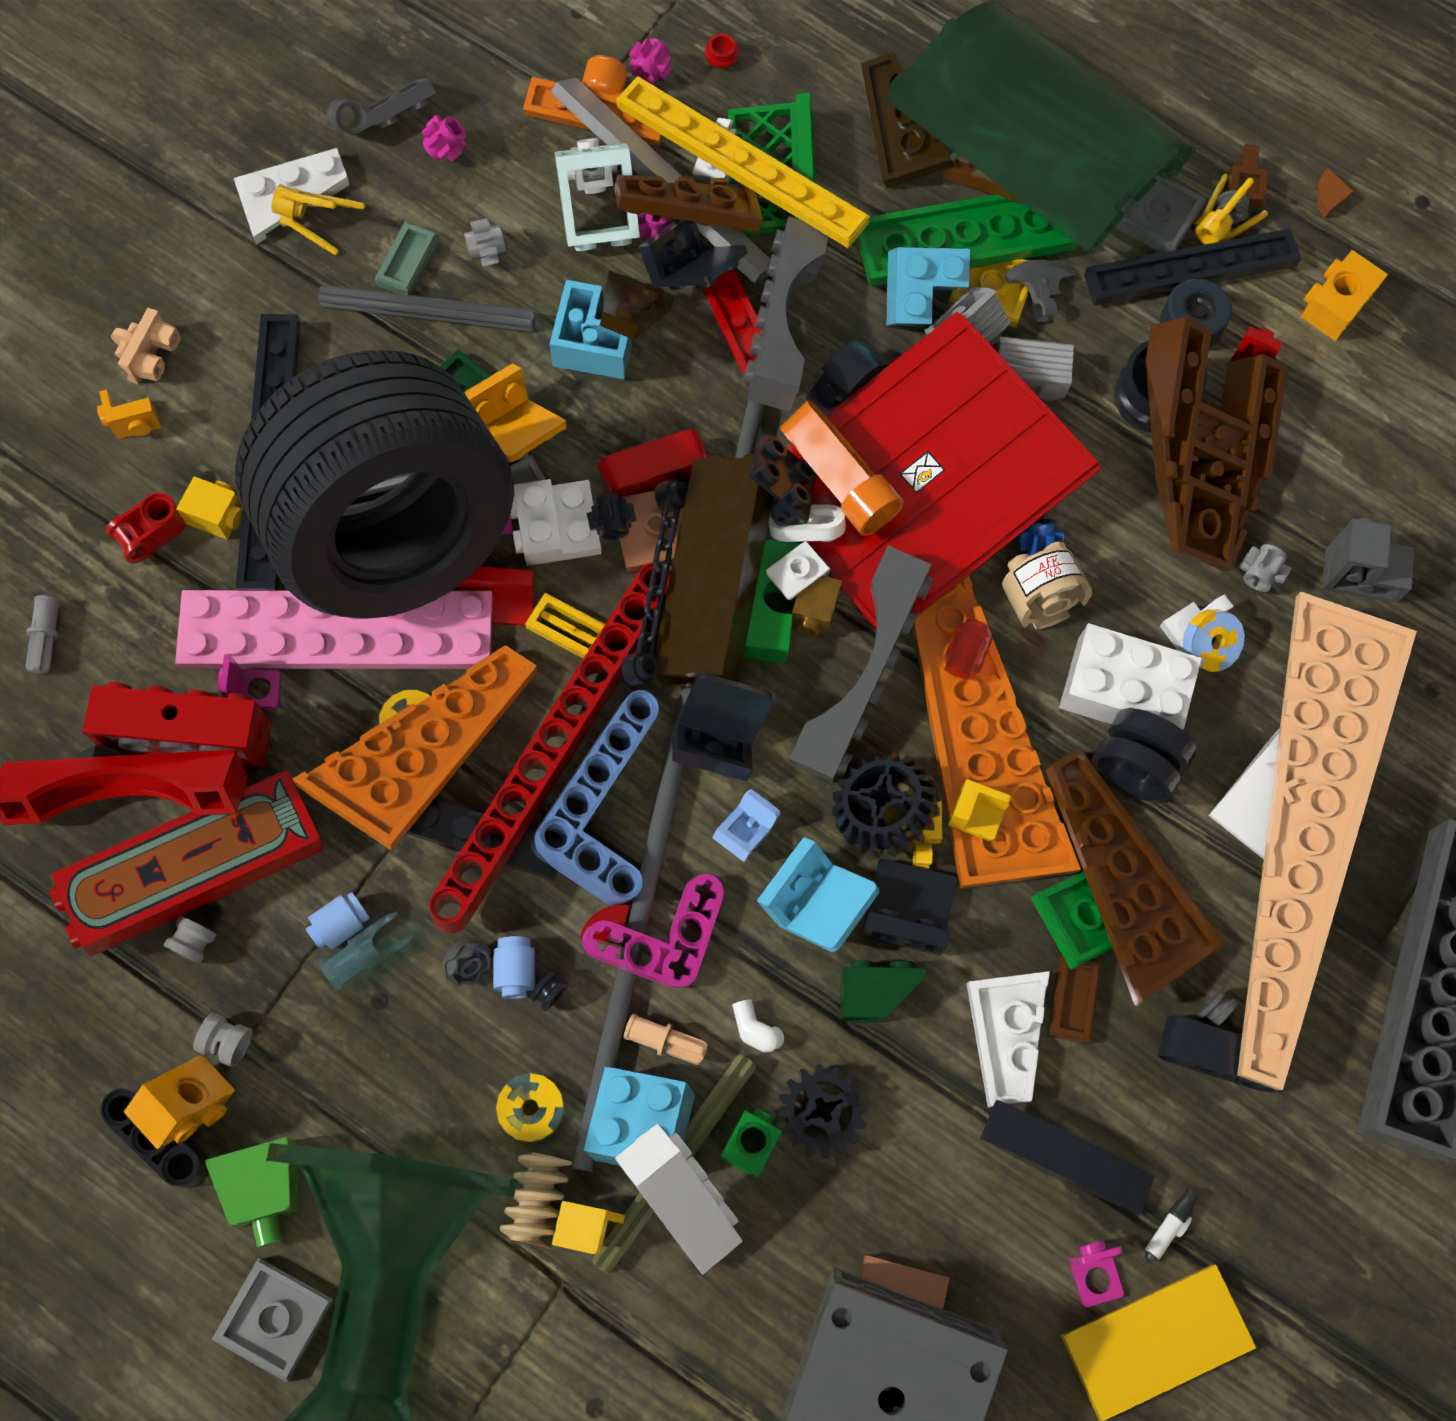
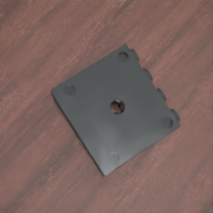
(886, 1339)

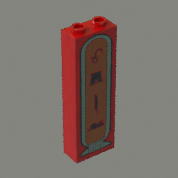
(183, 865)

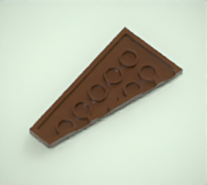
(1140, 901)

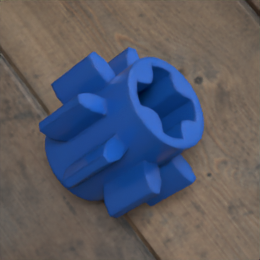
(1039, 536)

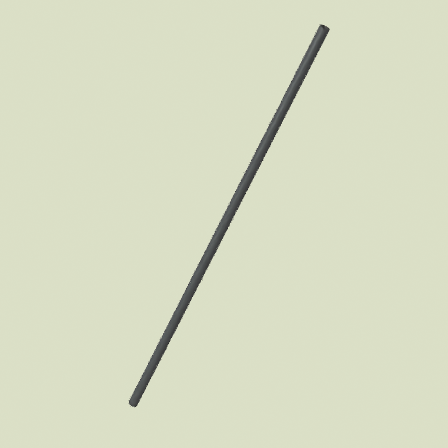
(650, 871)

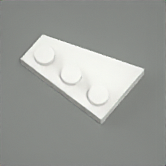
(315, 174)
(1007, 1032)

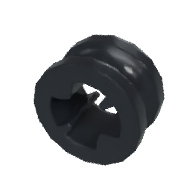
(549, 990)

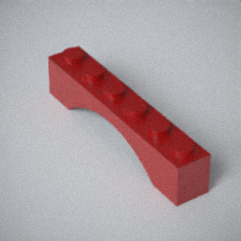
(197, 780)

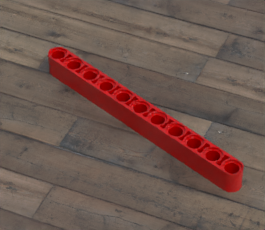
(542, 756)

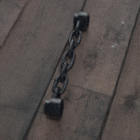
(640, 666)

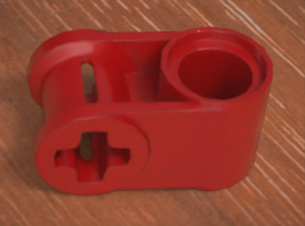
(145, 528)

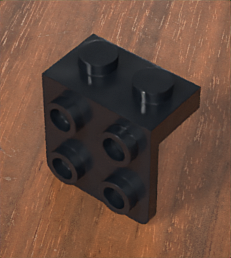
(680, 259)
(720, 726)

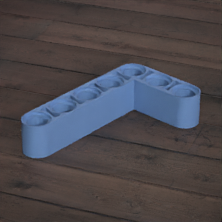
(589, 795)

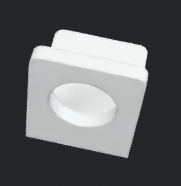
(797, 570)

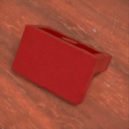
(511, 590)

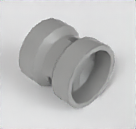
(222, 1039)

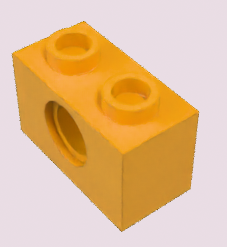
(1357, 283)
(180, 1102)

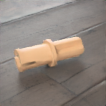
(665, 1040)

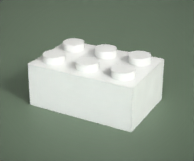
(1128, 672)

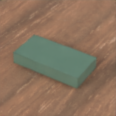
(406, 259)

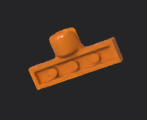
(604, 78)

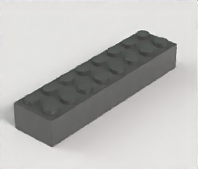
(1414, 1067)

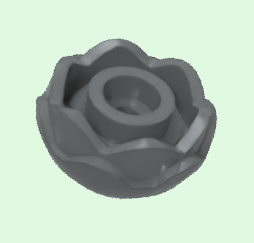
(466, 961)

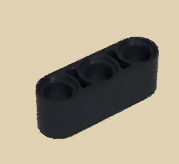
(1204, 1050)
(162, 1161)

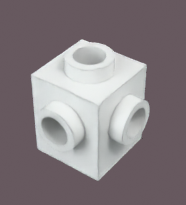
(596, 179)

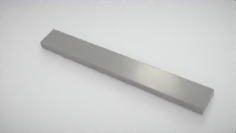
(648, 162)

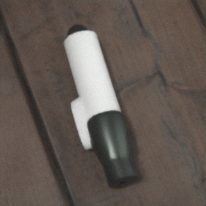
(1173, 1225)

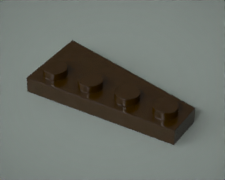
(902, 145)

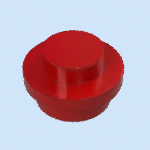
(721, 51)

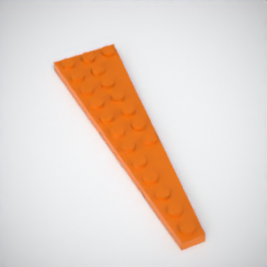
(985, 740)

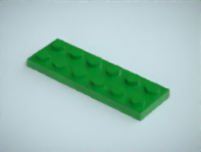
(989, 226)

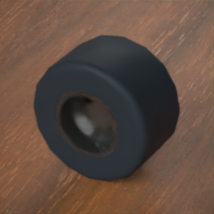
(1201, 302)

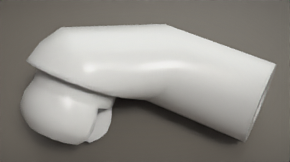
(754, 1032)

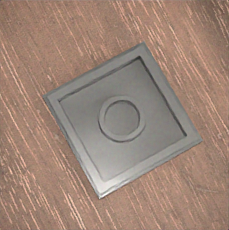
(273, 1320)

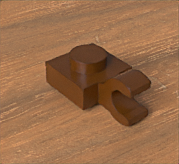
(1245, 169)

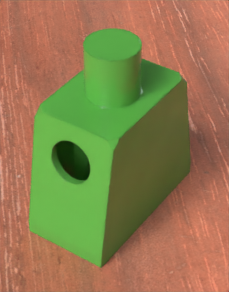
(255, 1190)

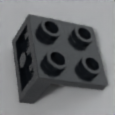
(910, 907)

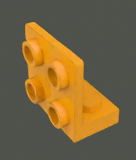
(510, 415)

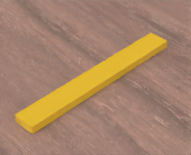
(743, 162)

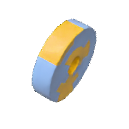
(1228, 640)

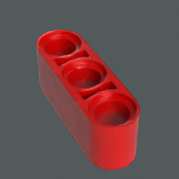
(648, 464)

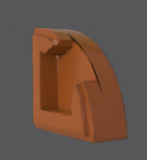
(1331, 192)

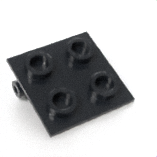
(784, 477)

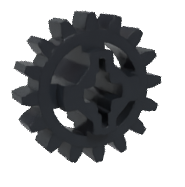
(814, 1093)

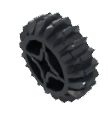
(872, 789)

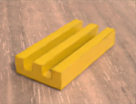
(556, 637)

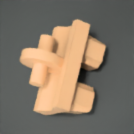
(140, 344)

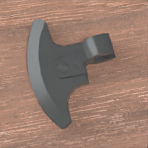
(1042, 281)

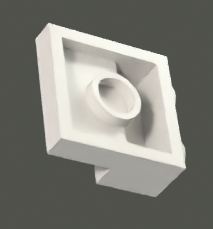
(553, 521)

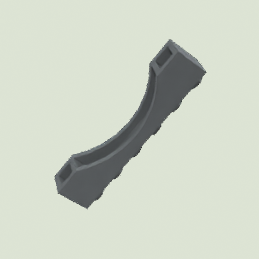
(778, 363)
(826, 738)

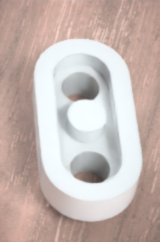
(824, 524)

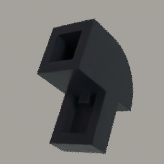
(846, 374)

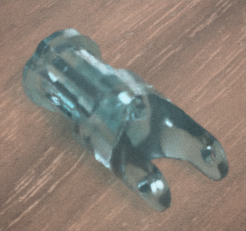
(359, 954)

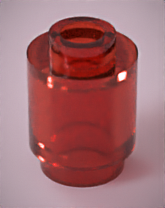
(967, 649)

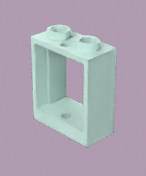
(592, 158)

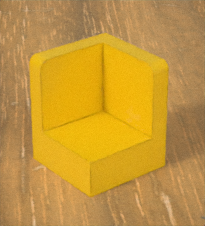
(979, 810)
(583, 1227)

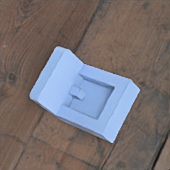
(747, 825)

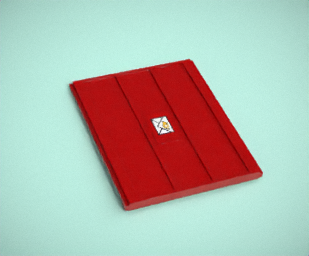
(963, 452)

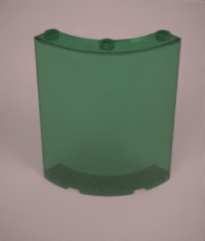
(1038, 122)

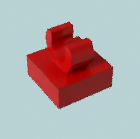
(1257, 343)

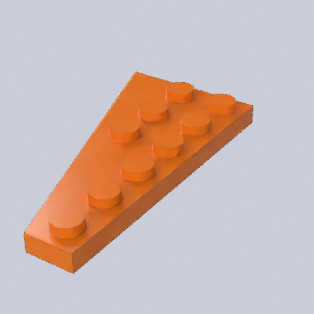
(410, 757)

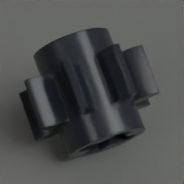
(611, 516)

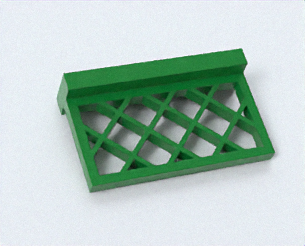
(801, 142)

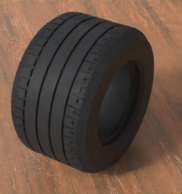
(344, 432)

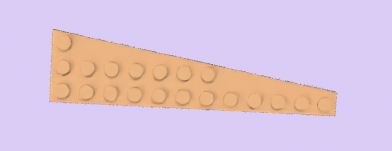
(1330, 740)

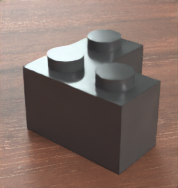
(1368, 563)

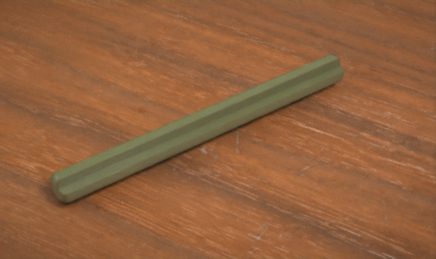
(697, 1132)

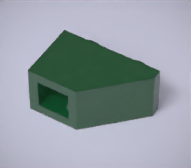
(874, 992)

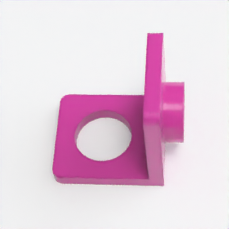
(237, 680)
(1099, 1256)

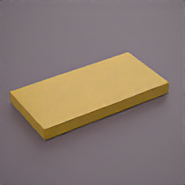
(1157, 1342)

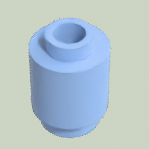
(337, 921)
(513, 967)

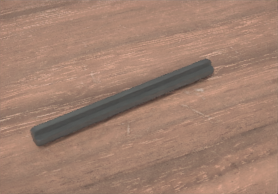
(426, 308)

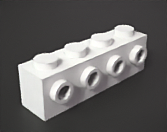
(675, 1192)

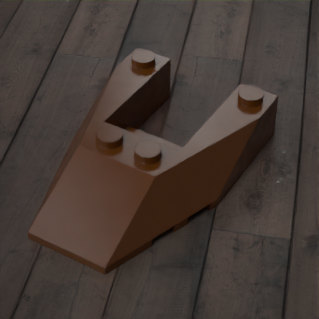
(1208, 458)

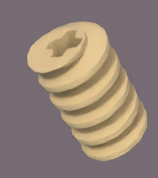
(535, 1199)

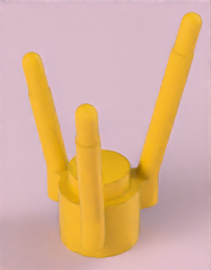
(293, 203)
(1216, 225)

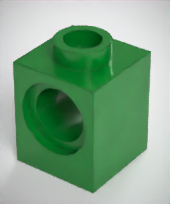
(738, 1157)

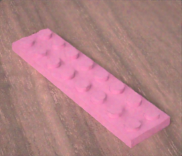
(284, 633)

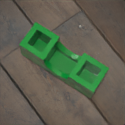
(769, 630)

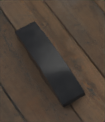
(1067, 1157)

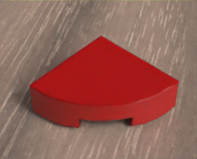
(616, 914)

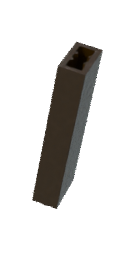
(713, 573)

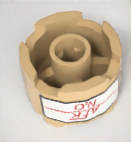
(1045, 586)

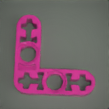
(663, 953)

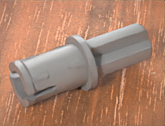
(42, 634)

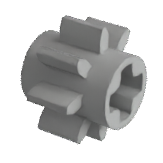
(484, 242)
(1265, 568)

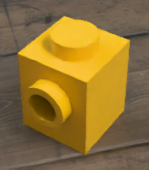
(211, 507)

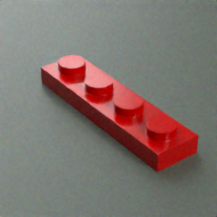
(733, 316)

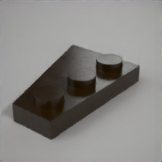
(632, 306)

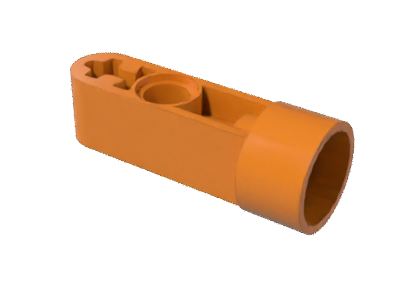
(865, 497)

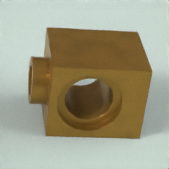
(816, 606)

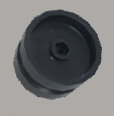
(1132, 390)
(1144, 755)

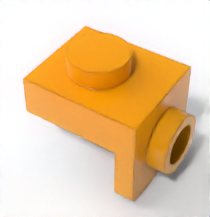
(128, 419)

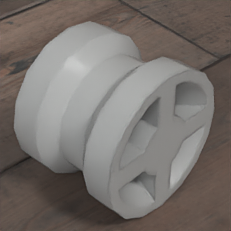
(189, 939)

